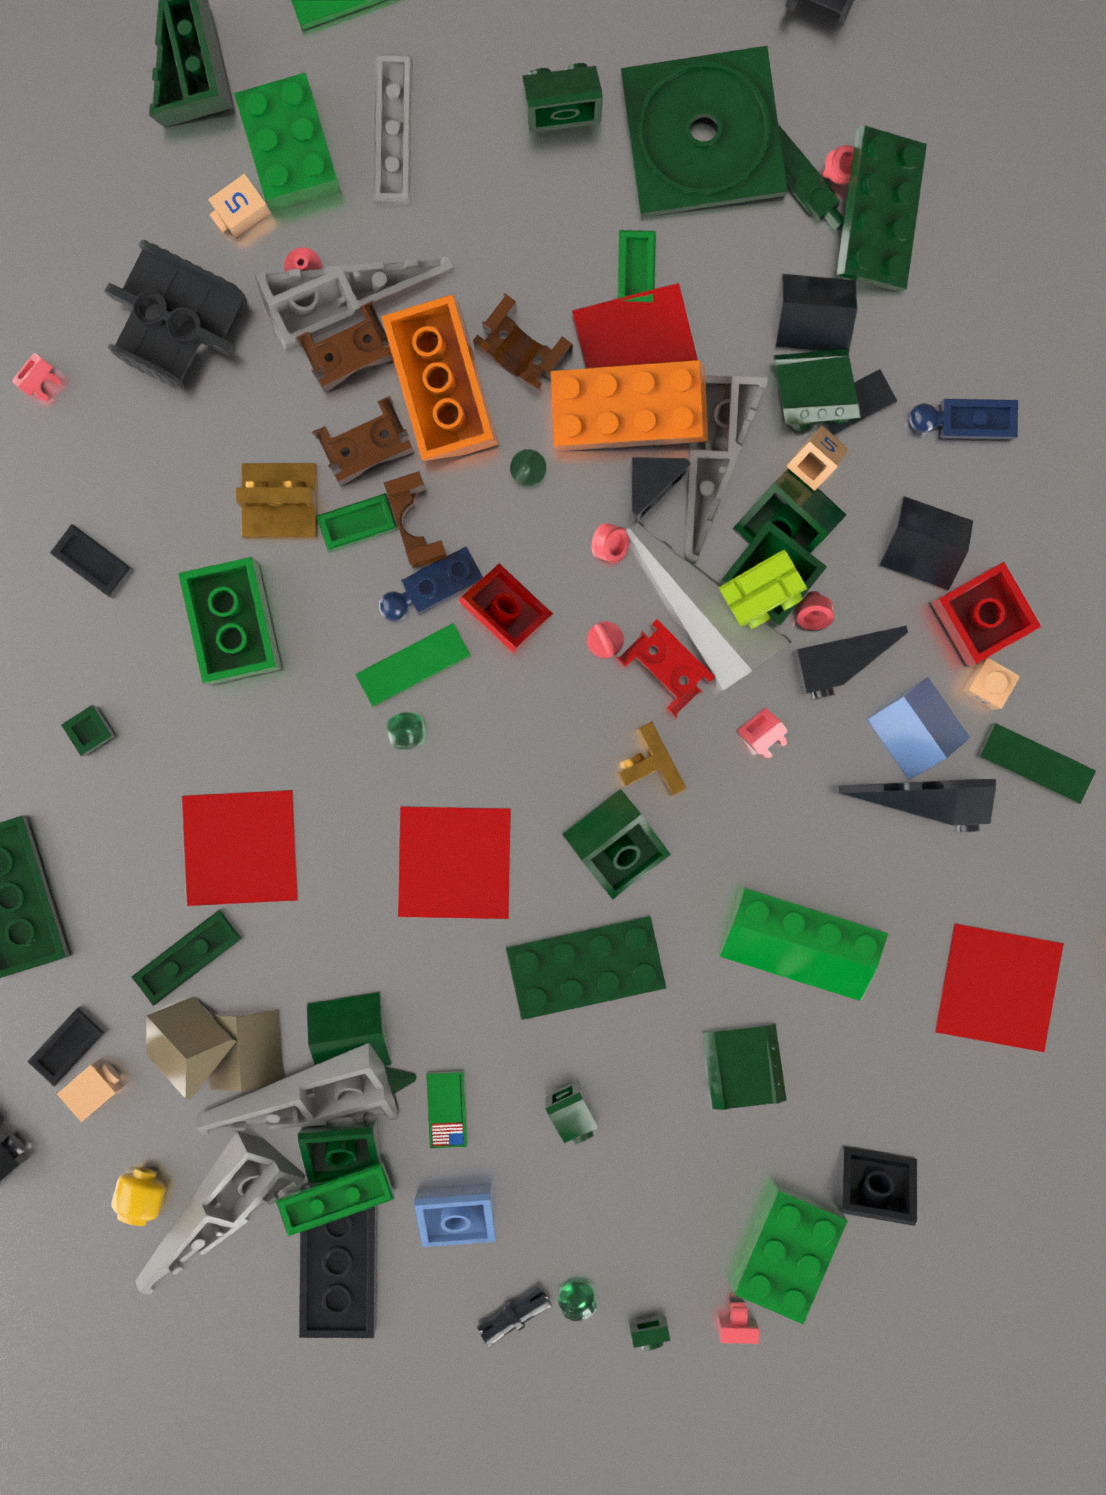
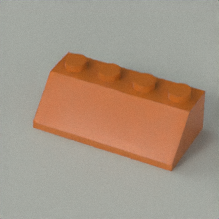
(440, 379)

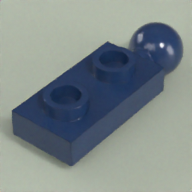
(968, 418)
(432, 585)

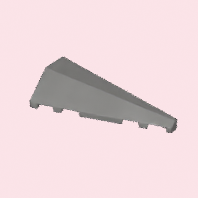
(333, 295)
(730, 411)
(695, 598)
(336, 1088)
(237, 1184)

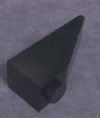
(836, 662)

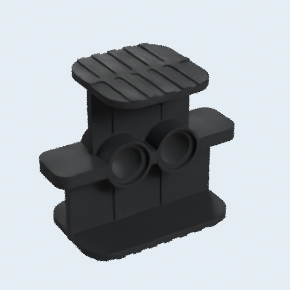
(184, 295)

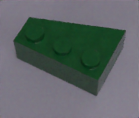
(188, 64)

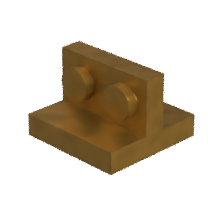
(278, 500)
(658, 759)

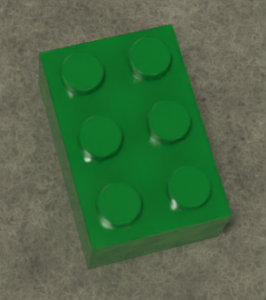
(287, 142)
(229, 621)
(788, 1253)

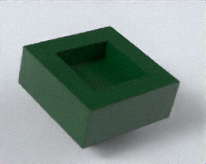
(87, 730)
(650, 1333)

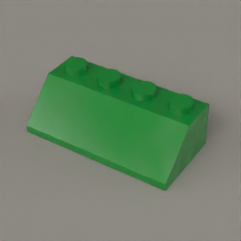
(802, 944)

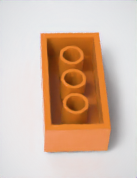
(629, 406)

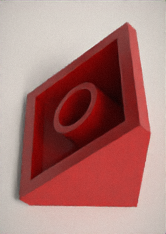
(505, 608)

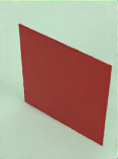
(636, 332)
(239, 848)
(454, 862)
(999, 987)

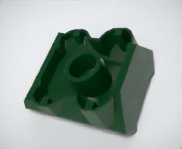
(816, 388)
(744, 1066)

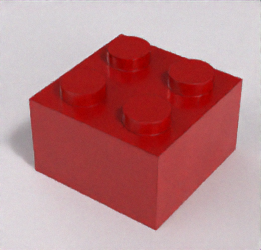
(986, 614)

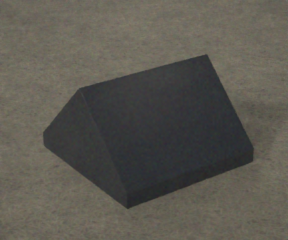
(815, 313)
(651, 480)
(927, 543)
(877, 1186)

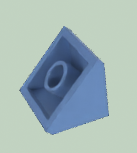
(919, 729)
(455, 1215)

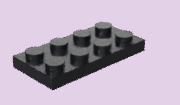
(338, 1277)

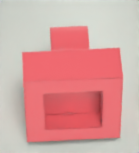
(33, 374)
(763, 731)
(738, 1328)

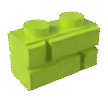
(763, 589)

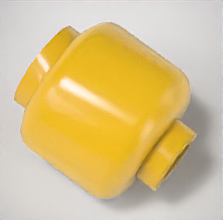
(138, 1196)

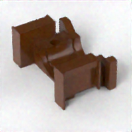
(347, 349)
(518, 349)
(365, 444)
(402, 494)

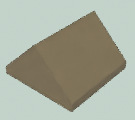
(186, 1044)
(255, 1056)

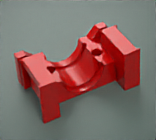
(668, 665)

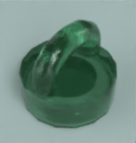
(528, 468)
(405, 730)
(577, 1301)

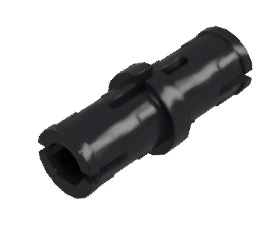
(514, 1316)

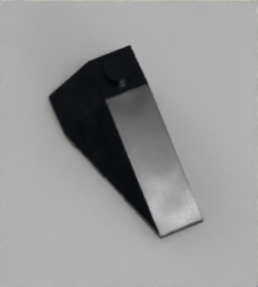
(945, 802)

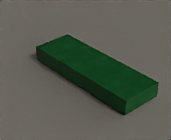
(1036, 763)
(187, 957)

